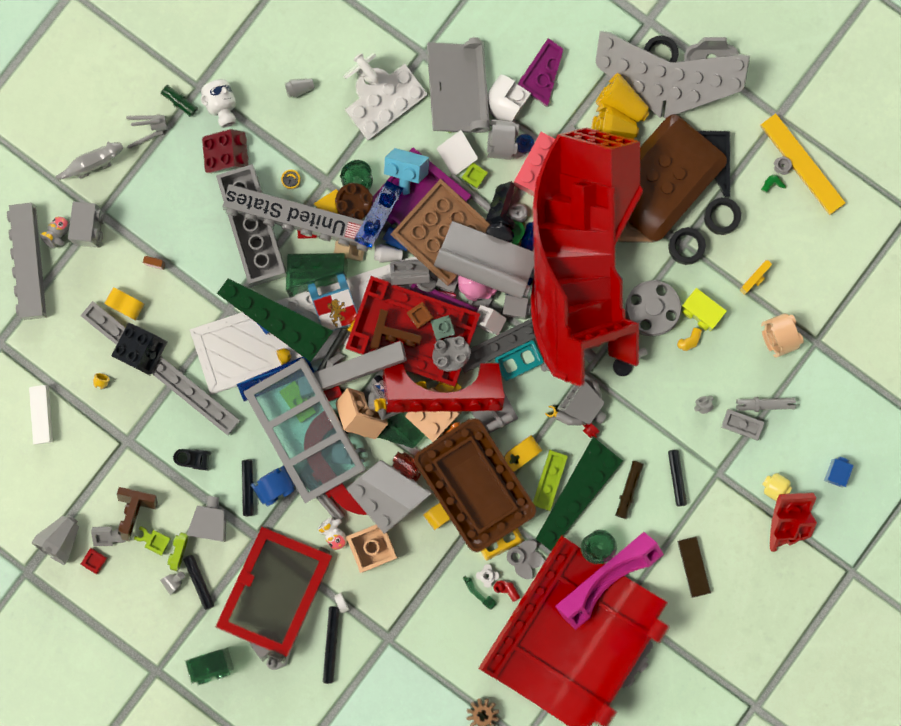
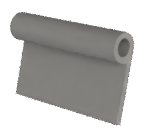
(486, 260)

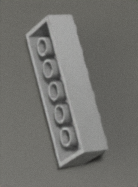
(253, 238)

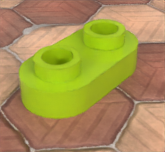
(175, 559)

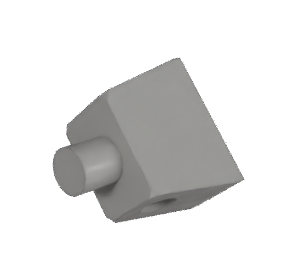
(209, 521)

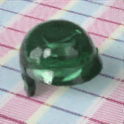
(357, 172)
(599, 547)

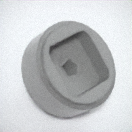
(518, 212)

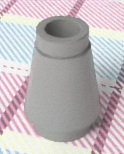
(298, 87)

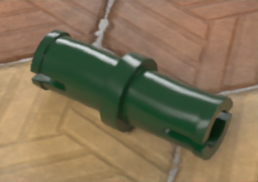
(178, 100)

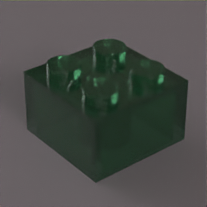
(209, 665)

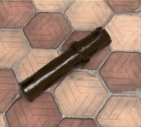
(629, 490)

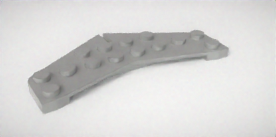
(679, 83)

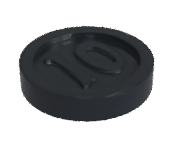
(621, 368)

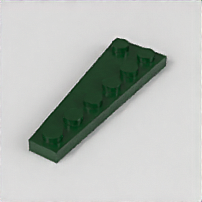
(287, 325)
(585, 482)

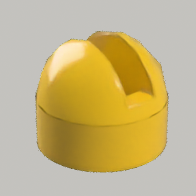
(283, 355)
(100, 380)

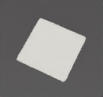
(457, 153)

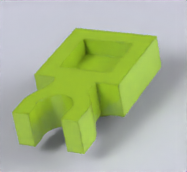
(155, 541)

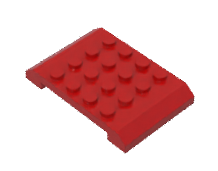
(398, 302)

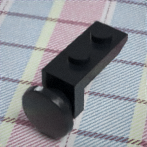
(500, 223)

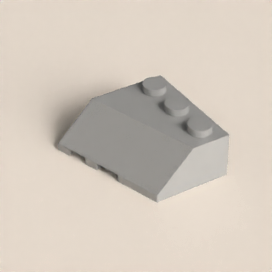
(386, 495)

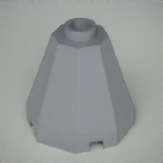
(58, 539)

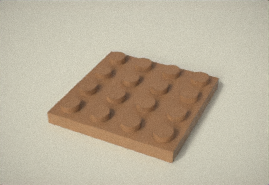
(429, 222)

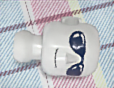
(219, 101)

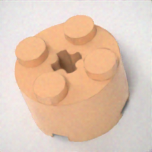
(781, 334)

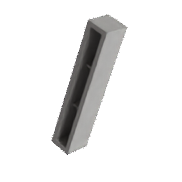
(27, 261)

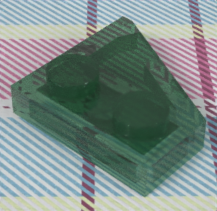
(401, 431)

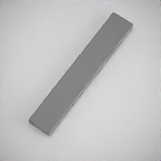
(361, 366)

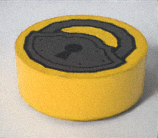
(290, 179)

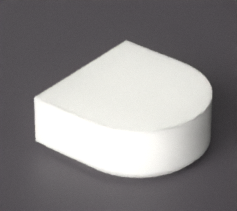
(341, 603)

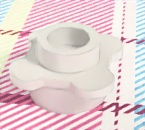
(492, 575)

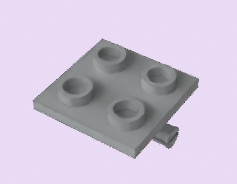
(496, 419)

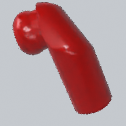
(508, 588)

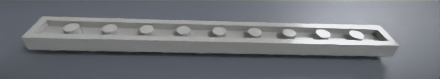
(167, 374)

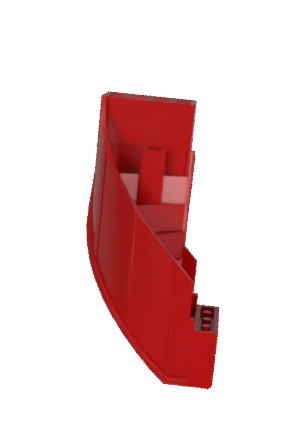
(578, 216)

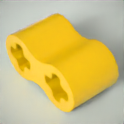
(124, 303)

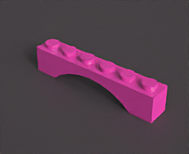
(637, 555)

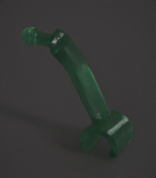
(489, 602)

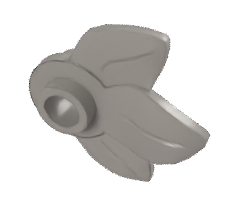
(528, 558)

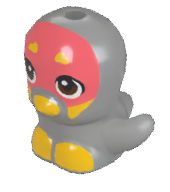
(56, 230)

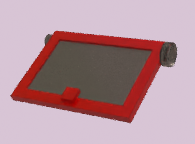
(274, 593)

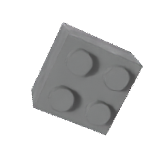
(86, 224)

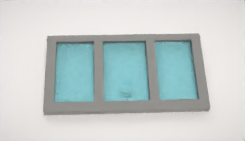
(304, 430)

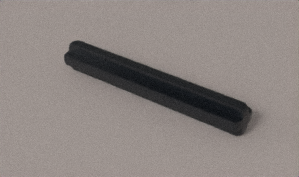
(331, 642)

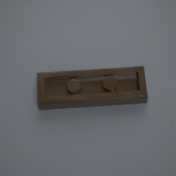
(693, 567)

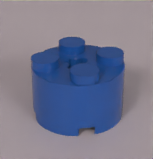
(273, 485)

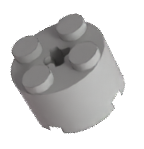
(502, 139)

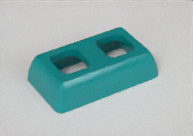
(515, 354)

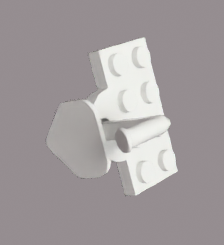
(384, 98)

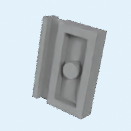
(408, 272)

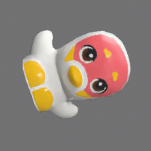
(333, 535)

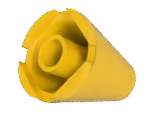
(623, 98)

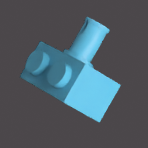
(407, 167)

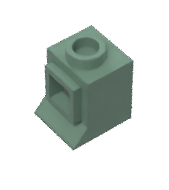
(442, 327)

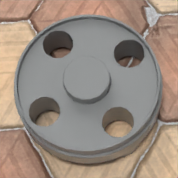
(653, 307)

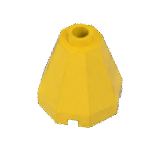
(614, 122)

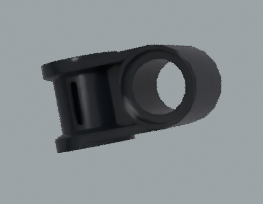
(194, 459)

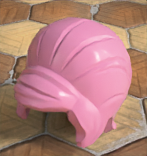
(474, 290)

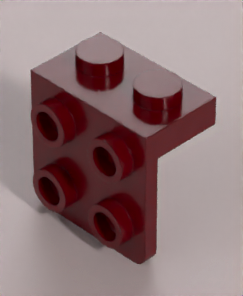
(225, 150)

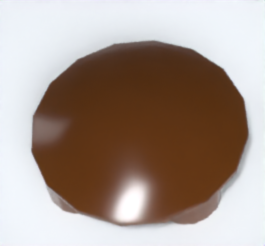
(353, 201)

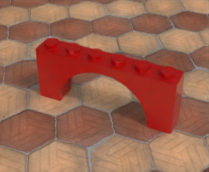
(406, 396)

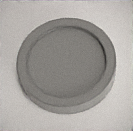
(427, 287)

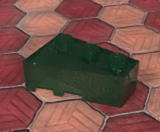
(313, 268)

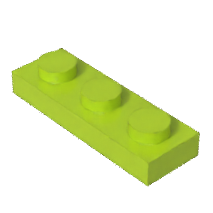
(549, 480)

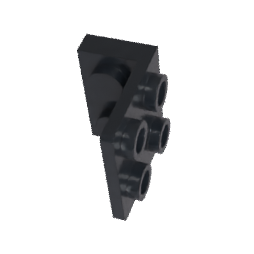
(139, 348)

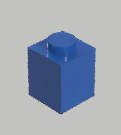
(839, 472)

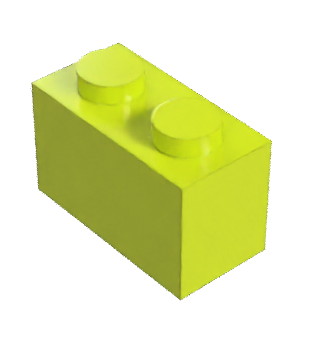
(702, 310)

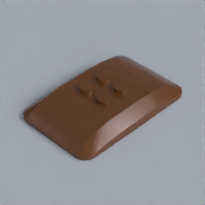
(673, 174)
(475, 485)

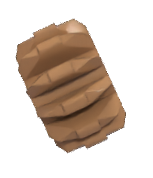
(489, 712)

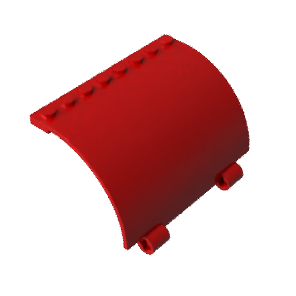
(570, 669)

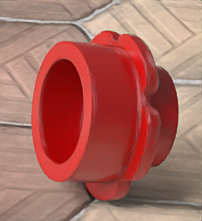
(591, 430)

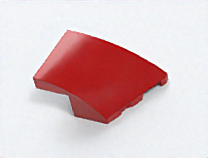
(792, 519)

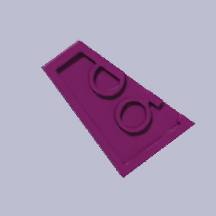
(542, 72)

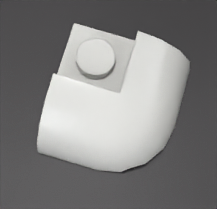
(506, 99)

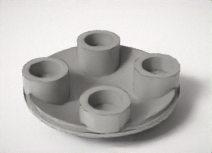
(451, 353)

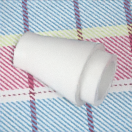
(386, 253)

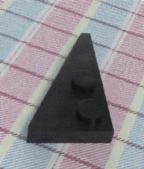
(721, 140)

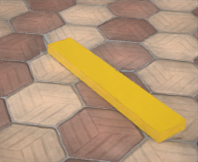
(802, 164)

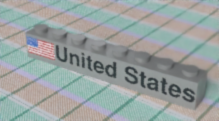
(292, 216)

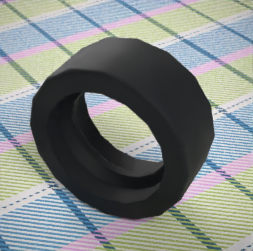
(665, 41)
(722, 230)
(687, 260)

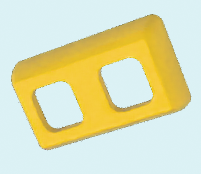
(503, 546)

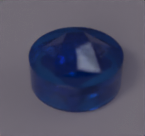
(525, 143)

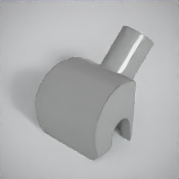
(172, 582)

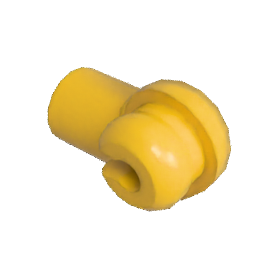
(691, 342)

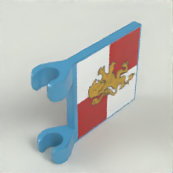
(335, 307)

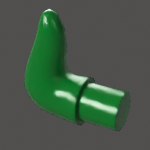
(770, 181)

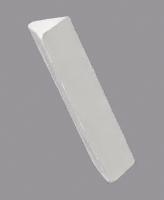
(41, 414)

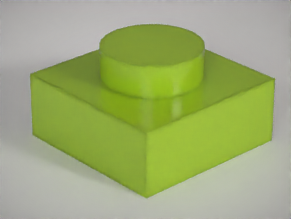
(474, 175)

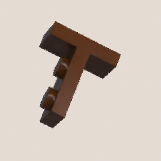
(392, 334)
(134, 500)

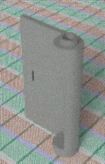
(461, 77)

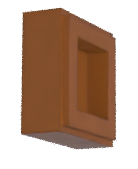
(154, 262)
(420, 315)

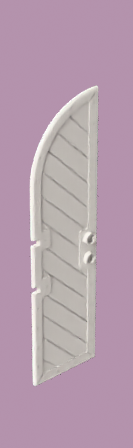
(239, 349)

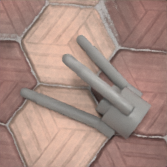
(156, 122)

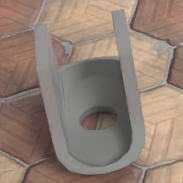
(710, 45)

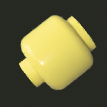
(776, 485)

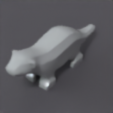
(91, 161)

